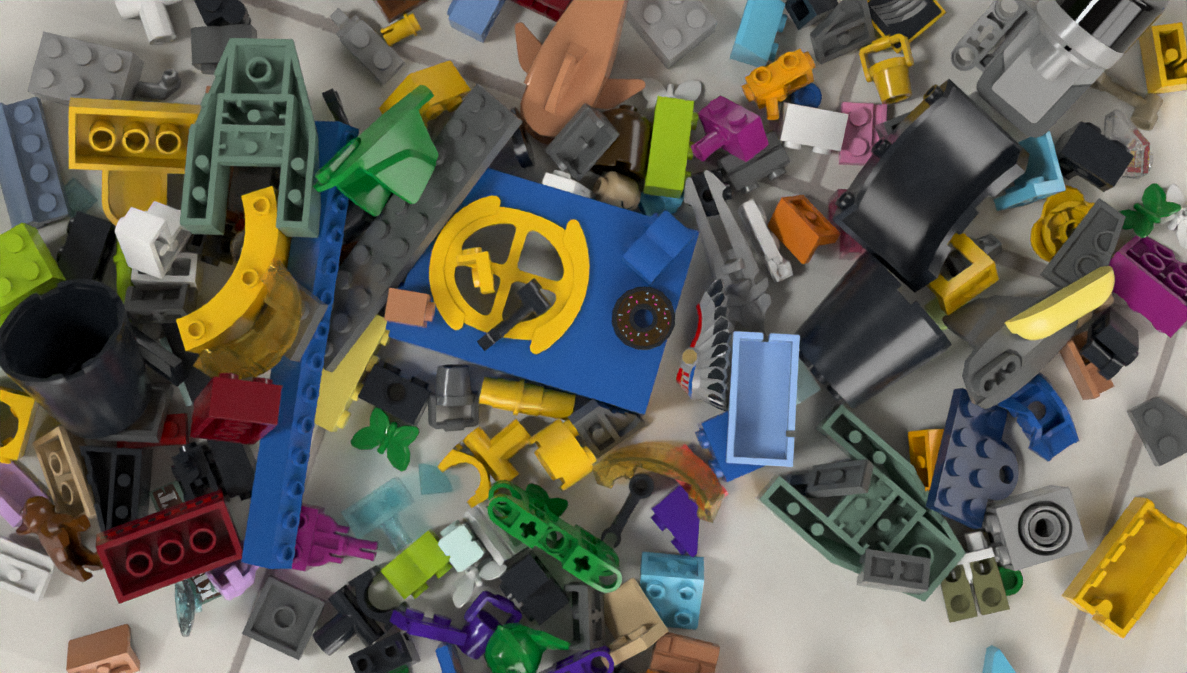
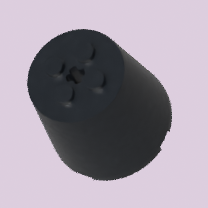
(867, 334)
(77, 357)

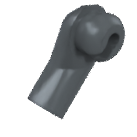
(163, 89)

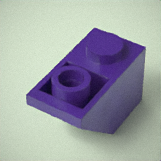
(680, 517)

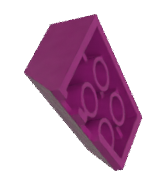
(1152, 283)

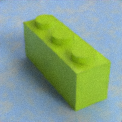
(670, 147)

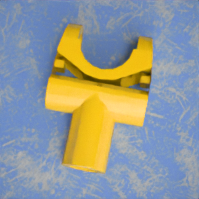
(489, 457)

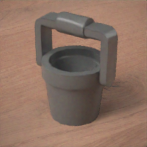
(453, 389)

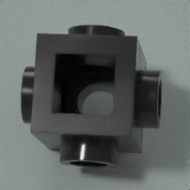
(701, 185)
(213, 247)

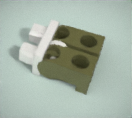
(981, 570)

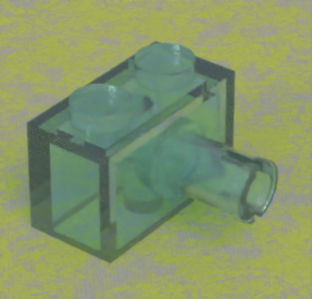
(382, 510)

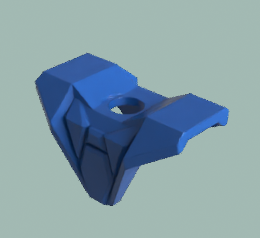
(1051, 432)

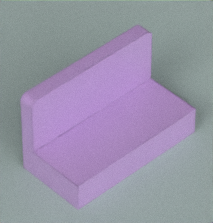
(14, 491)

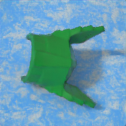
(519, 648)

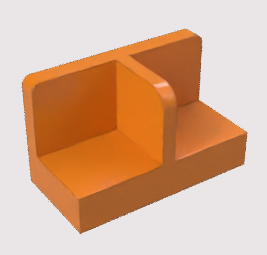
(801, 227)

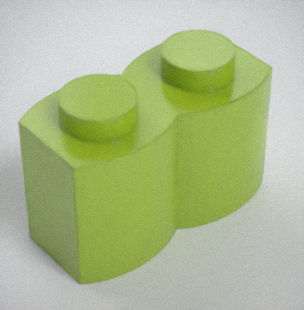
(417, 565)

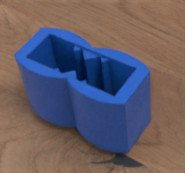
(657, 246)

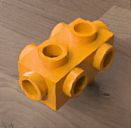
(777, 80)

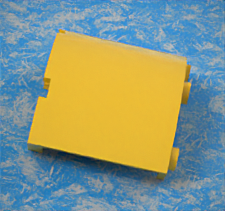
(243, 296)

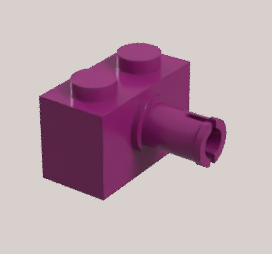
(731, 129)

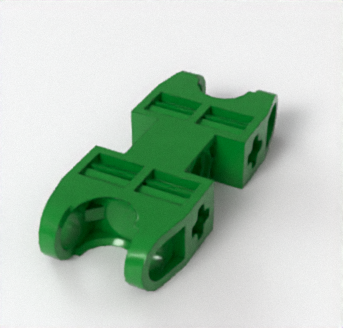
(577, 549)

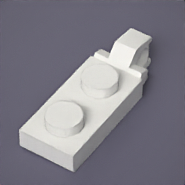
(764, 241)

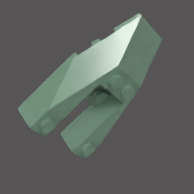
(259, 119)
(884, 519)

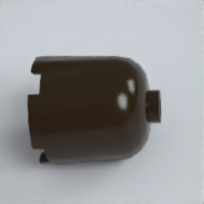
(631, 148)

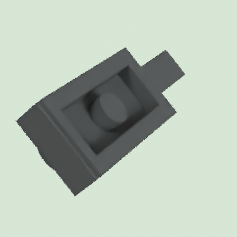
(834, 479)

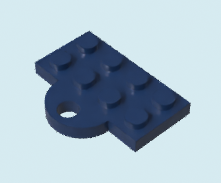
(971, 462)

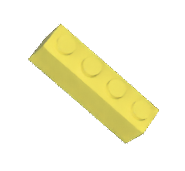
(345, 383)

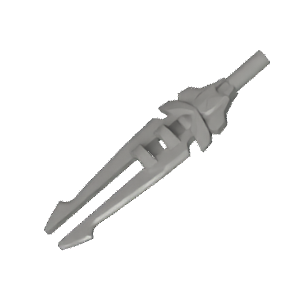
(747, 299)

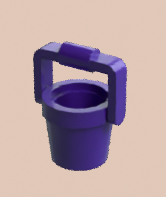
(481, 624)

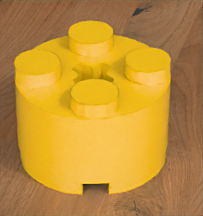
(562, 454)

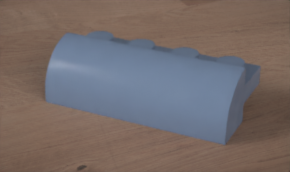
(30, 166)

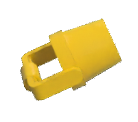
(892, 74)

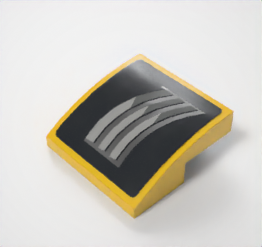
(904, 17)

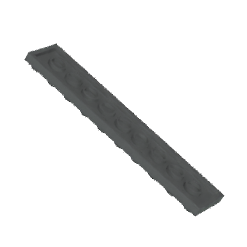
(406, 230)

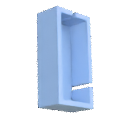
(762, 399)

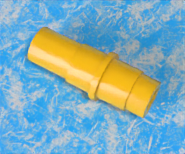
(526, 398)

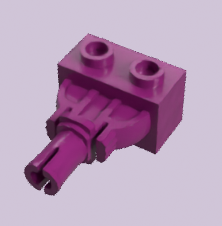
(318, 540)

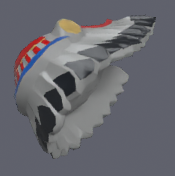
(707, 361)

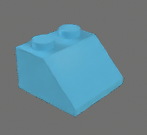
(757, 32)

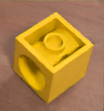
(24, 409)

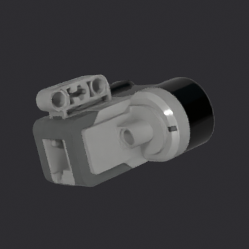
(1050, 53)

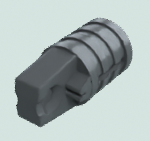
(957, 262)

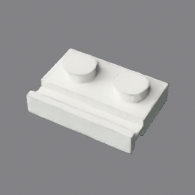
(496, 540)
(24, 569)

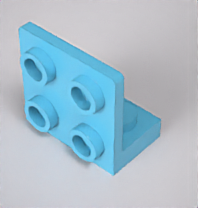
(1041, 177)
(673, 587)

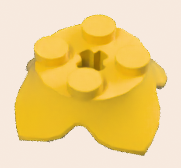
(1057, 213)

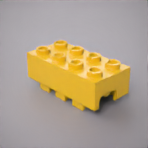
(1129, 567)

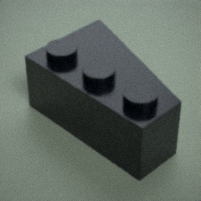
(119, 483)

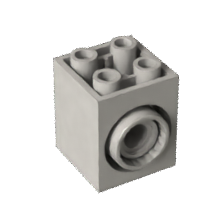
(1013, 531)

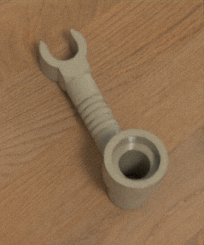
(1145, 108)

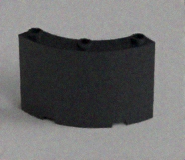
(928, 183)

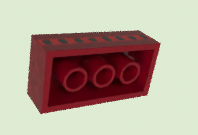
(236, 409)
(169, 546)

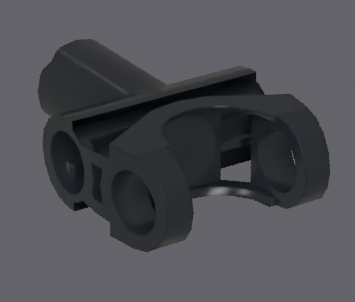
(355, 616)

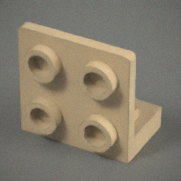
(630, 621)

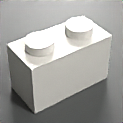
(811, 127)

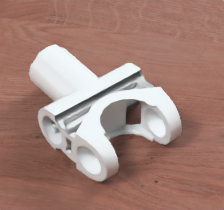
(153, 16)

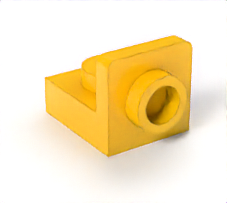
(481, 275)

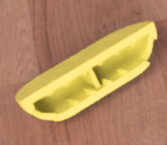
(1064, 306)

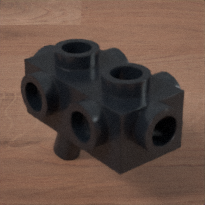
(197, 471)

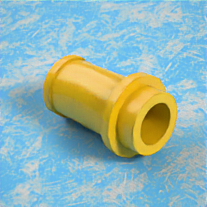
(401, 29)

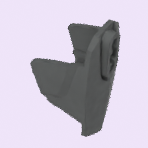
(1001, 359)

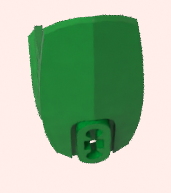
(385, 158)

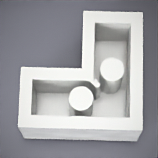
(151, 238)

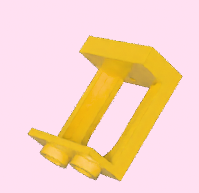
(968, 283)

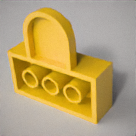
(132, 146)

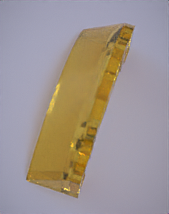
(270, 336)
(668, 461)

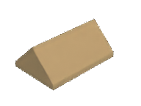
(66, 472)

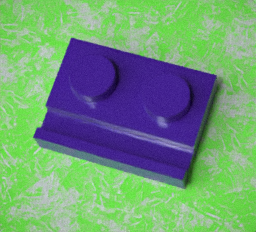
(434, 628)

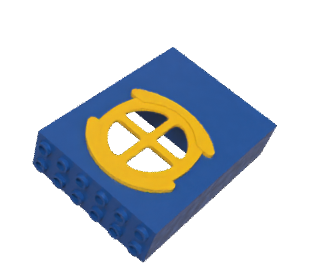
(574, 340)

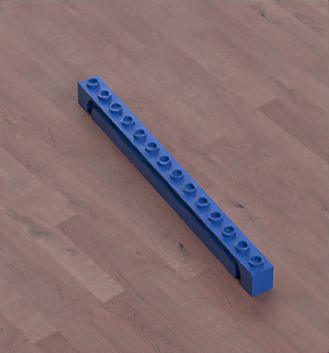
(286, 448)

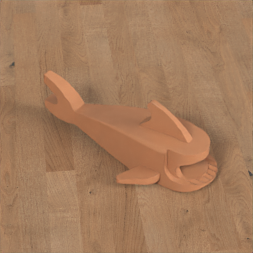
(572, 66)

